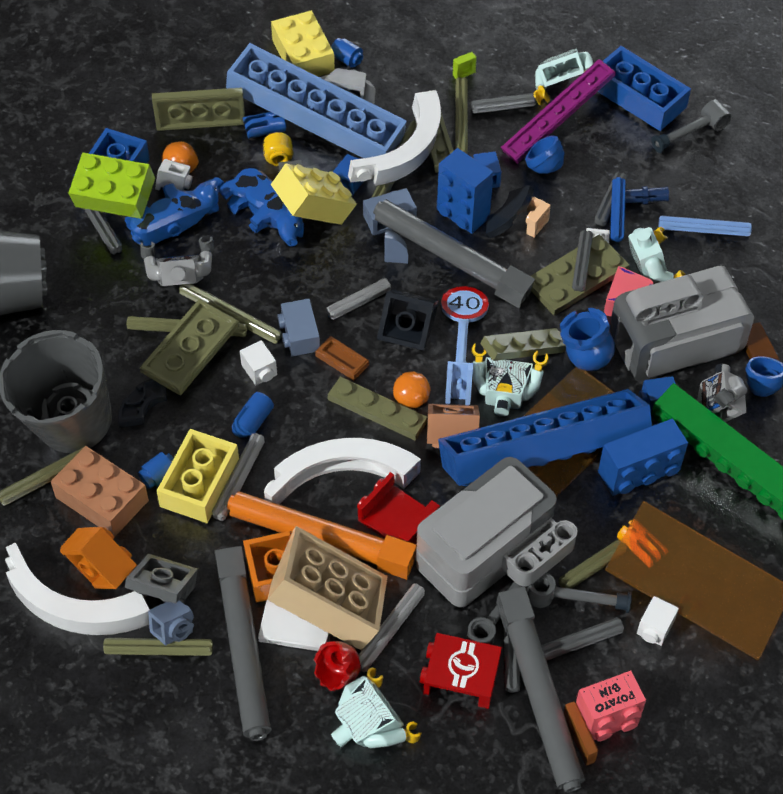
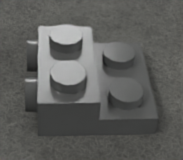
(162, 579)

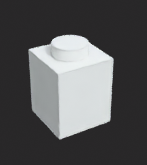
(258, 363)
(657, 621)

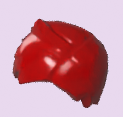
(336, 664)

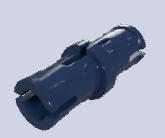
(647, 195)

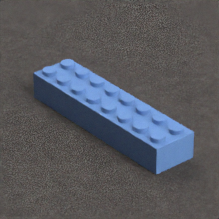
(315, 104)

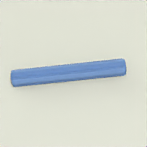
(705, 226)

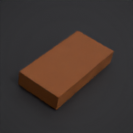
(342, 358)
(580, 733)

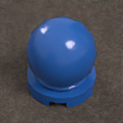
(588, 339)

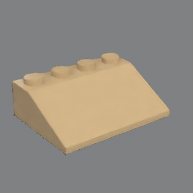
(329, 589)

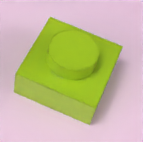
(464, 65)

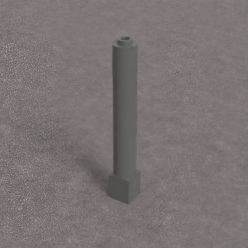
(509, 283)
(519, 623)
(243, 643)

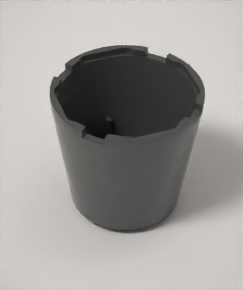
(21, 272)
(58, 390)

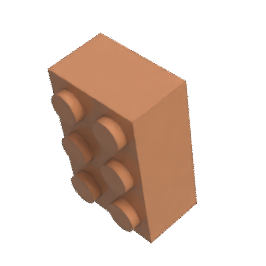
(99, 490)

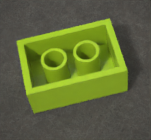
(112, 185)

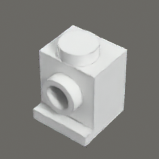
(173, 173)

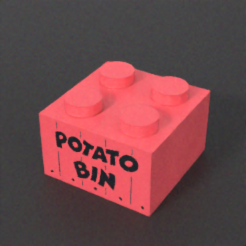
(611, 705)

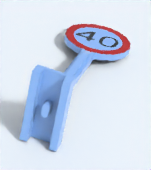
(464, 306)

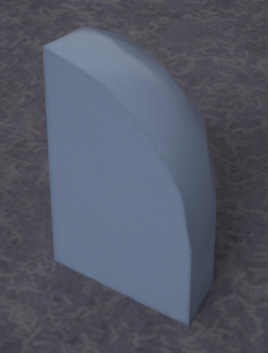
(395, 248)

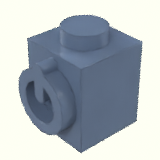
(171, 622)

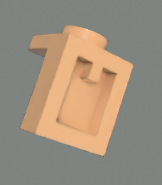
(538, 216)

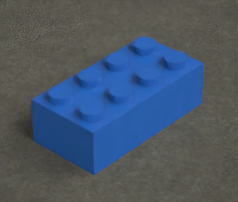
(644, 89)

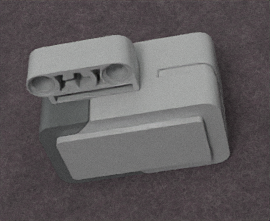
(680, 323)
(492, 532)

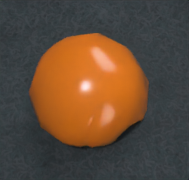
(181, 153)
(411, 389)

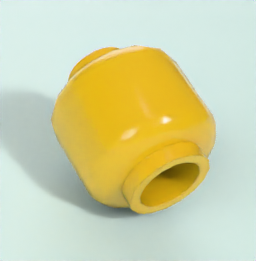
(277, 148)

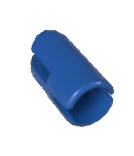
(263, 124)
(252, 415)

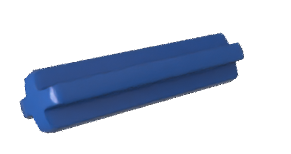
(618, 209)

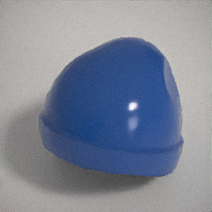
(546, 155)
(764, 375)

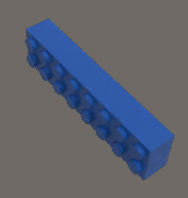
(544, 435)

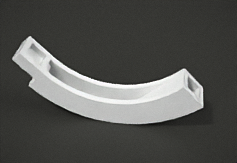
(411, 154)
(342, 455)
(71, 614)

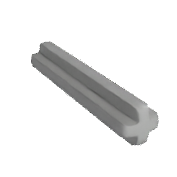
(358, 298)

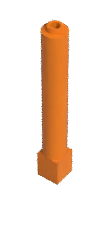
(389, 554)

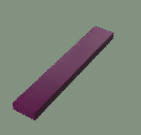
(558, 110)

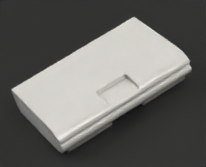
(289, 630)

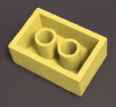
(303, 43)
(313, 194)
(197, 475)

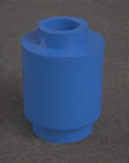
(347, 52)
(155, 469)

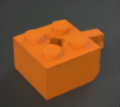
(98, 557)
(263, 559)

